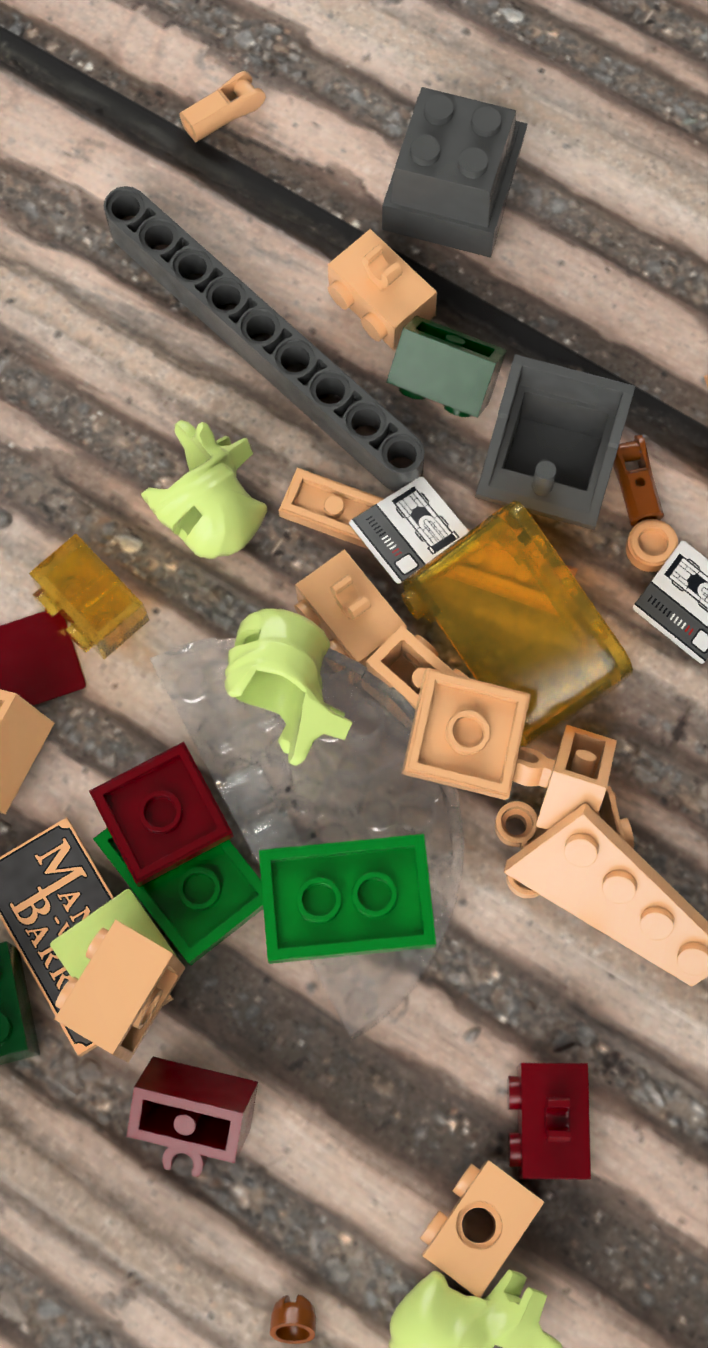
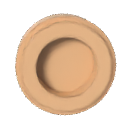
(650, 544)

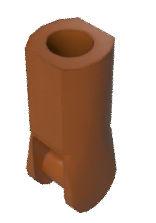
(637, 484)

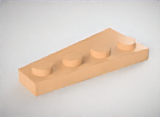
(613, 889)

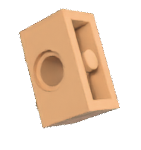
(512, 1211)

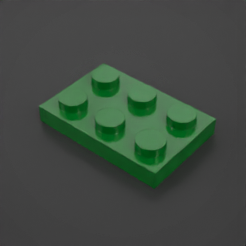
(346, 898)
(197, 900)

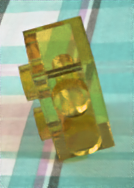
(89, 597)

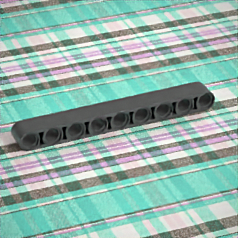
(268, 357)

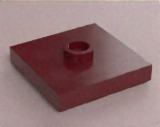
(161, 814)

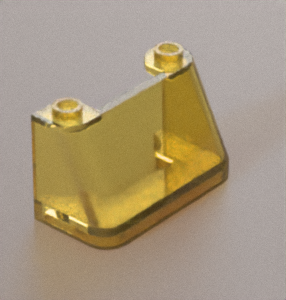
(520, 619)

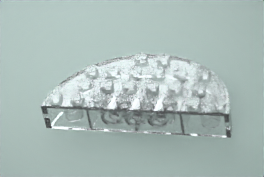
(335, 795)

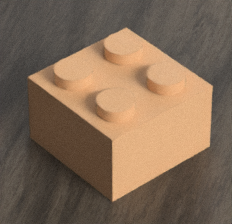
(119, 990)

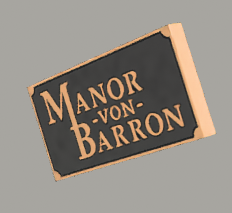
(43, 893)

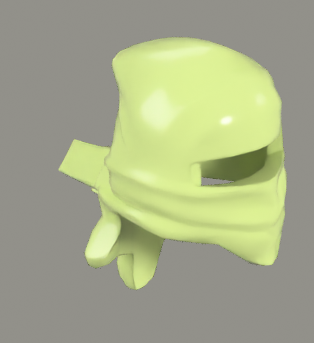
(208, 502)
(279, 670)
(443, 1318)

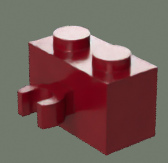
(192, 1112)
(551, 1121)

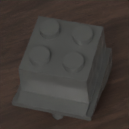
(454, 172)
(555, 441)

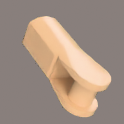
(217, 110)

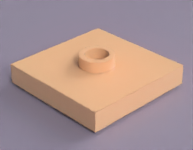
(466, 734)

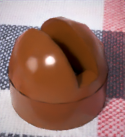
(293, 1320)

